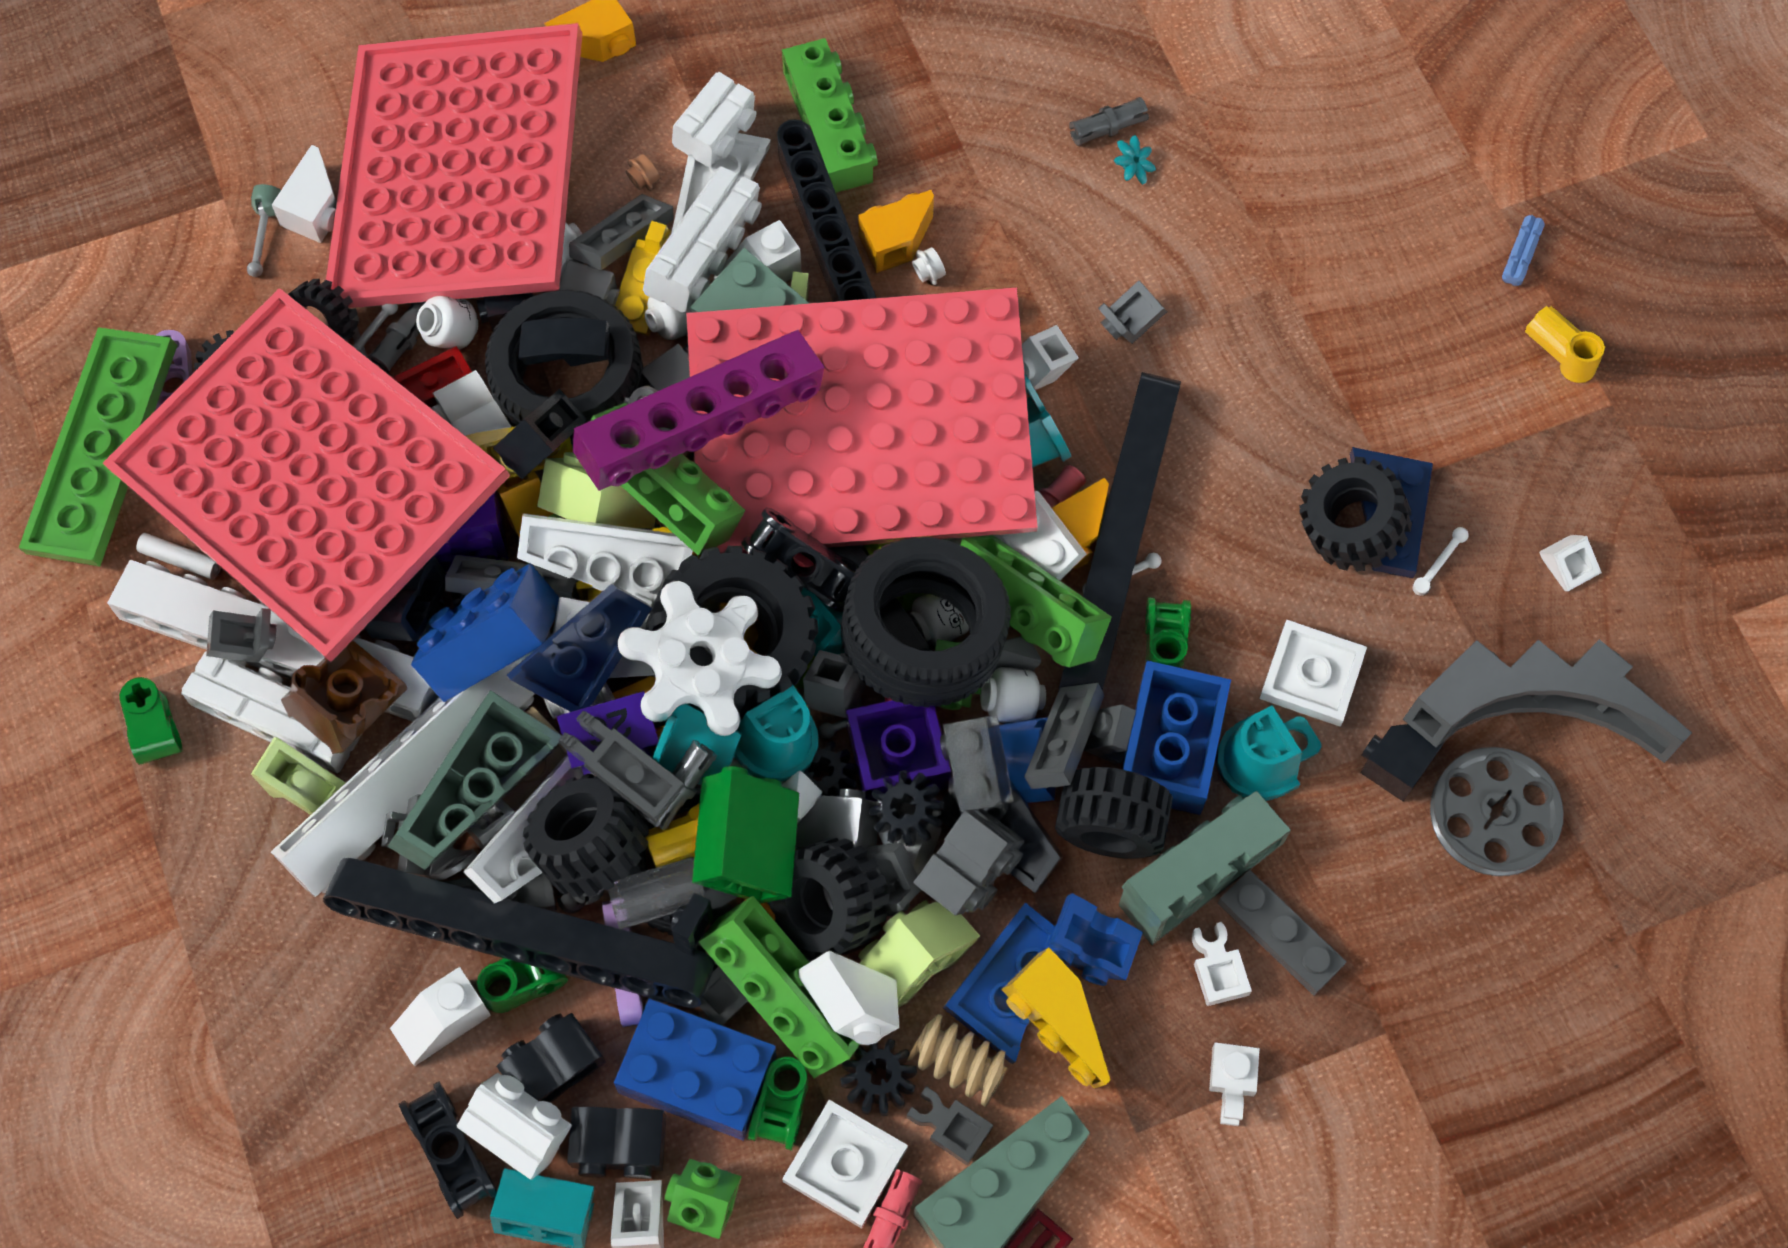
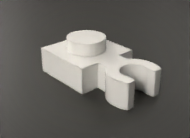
(1220, 972)

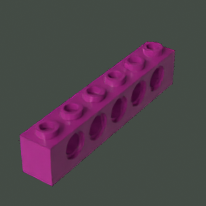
(675, 407)

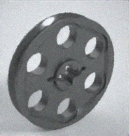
(1516, 811)

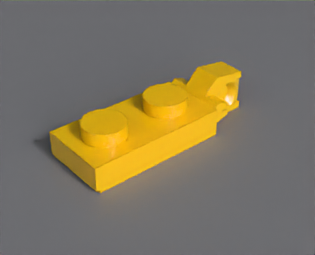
(631, 296)

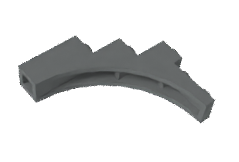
(1540, 681)

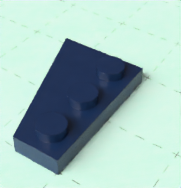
(1415, 481)
(583, 652)

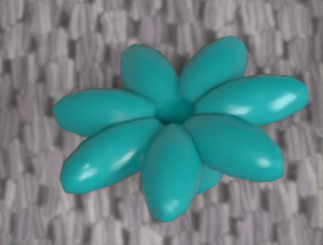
(1134, 159)

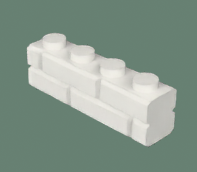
(702, 239)
(255, 705)

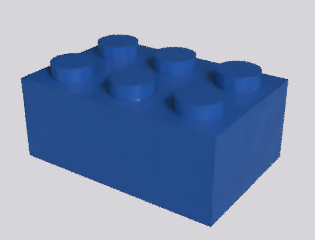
(486, 631)
(1177, 731)
(695, 1069)

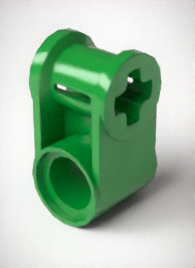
(1167, 630)
(149, 726)
(525, 982)
(780, 1106)

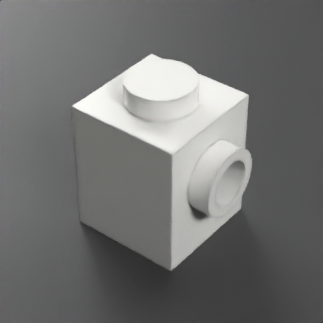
(1047, 356)

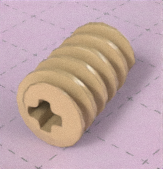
(960, 1059)

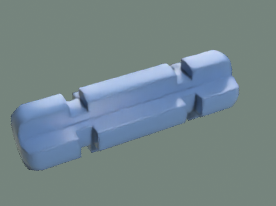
(1523, 250)

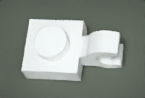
(1233, 1074)

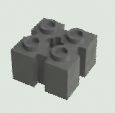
(969, 862)

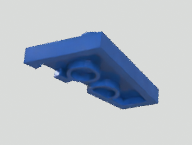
(979, 998)

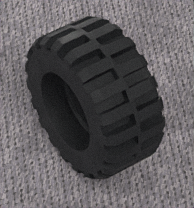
(779, 604)

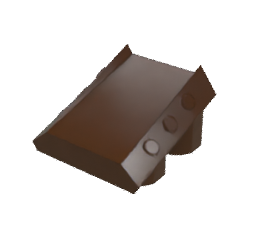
(342, 696)

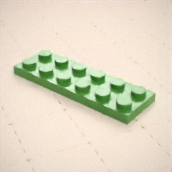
(78, 492)

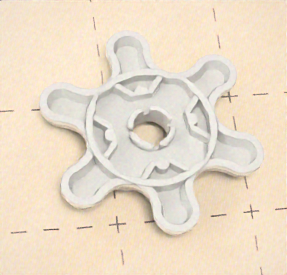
(683, 681)

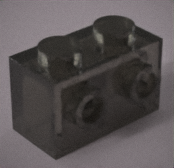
(976, 763)

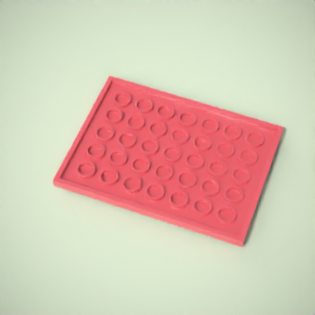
(456, 167)
(910, 424)
(306, 473)

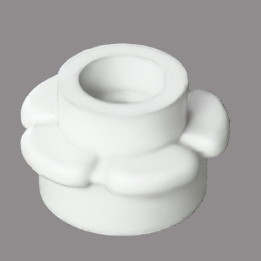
(928, 266)

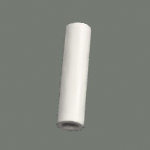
(177, 556)

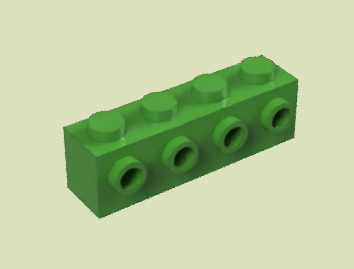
(827, 109)
(685, 501)
(1043, 606)
(766, 971)

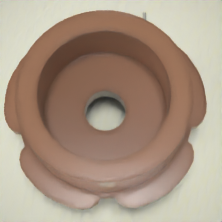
(642, 172)

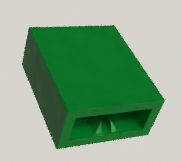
(746, 835)

